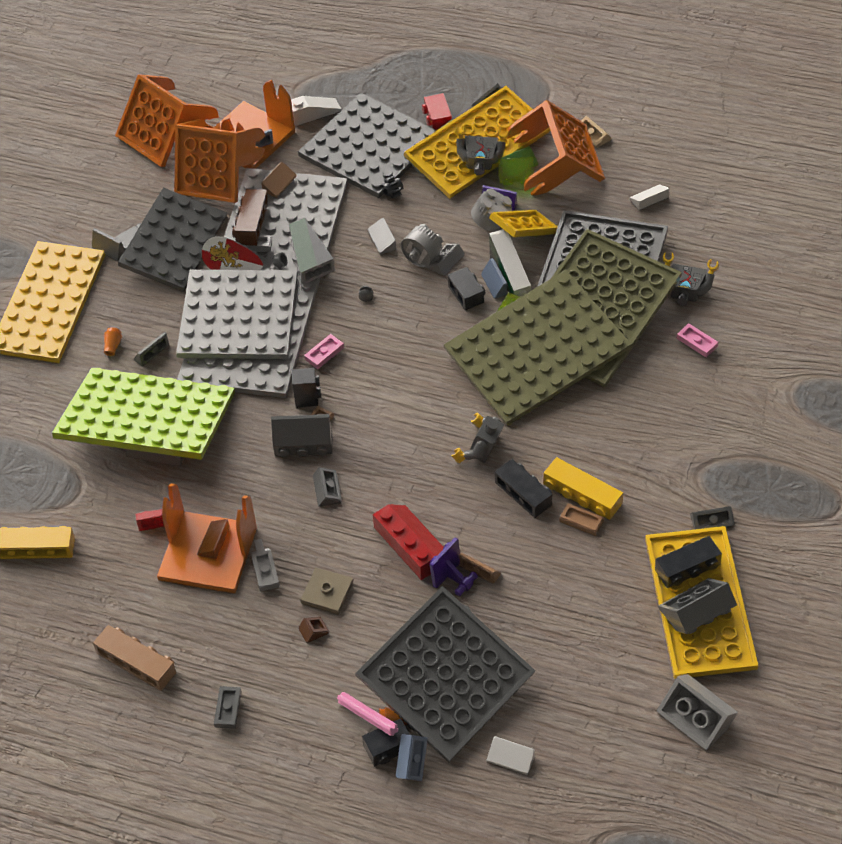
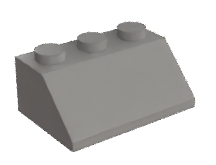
(696, 711)

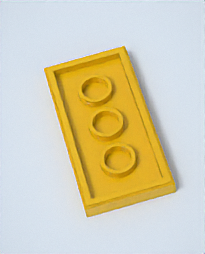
(524, 223)

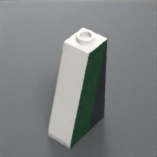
(508, 262)

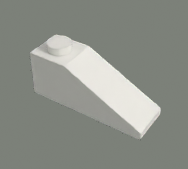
(312, 108)

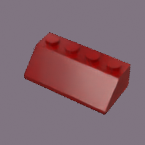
(407, 537)

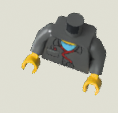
(479, 151)
(693, 283)
(484, 441)

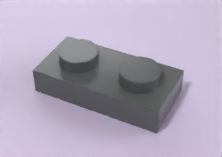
(227, 707)

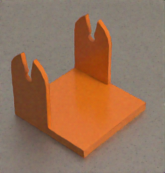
(152, 117)
(277, 117)
(572, 142)
(211, 158)
(185, 537)

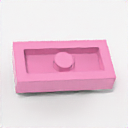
(697, 340)
(324, 351)

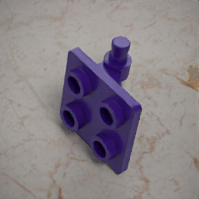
(445, 566)

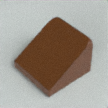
(313, 628)

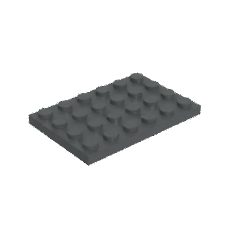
(172, 239)

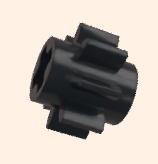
(392, 187)

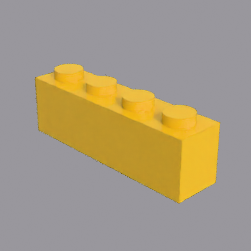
(583, 488)
(36, 542)

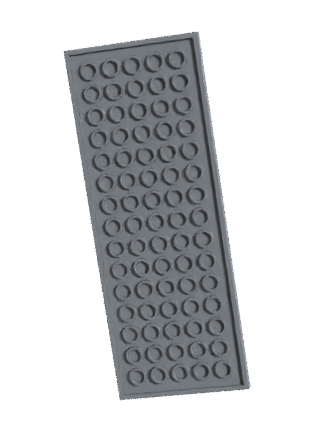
(307, 197)

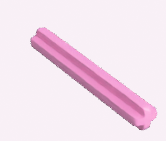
(367, 713)

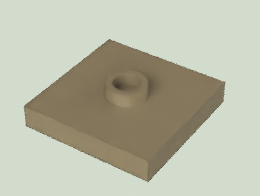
(326, 590)

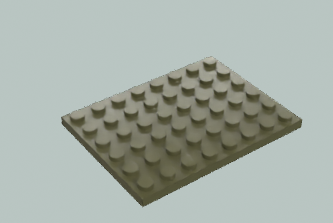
(622, 285)
(537, 347)

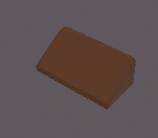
(214, 538)

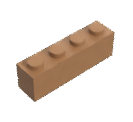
(135, 657)

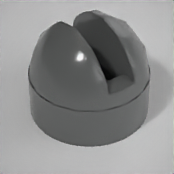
(280, 260)
(365, 293)

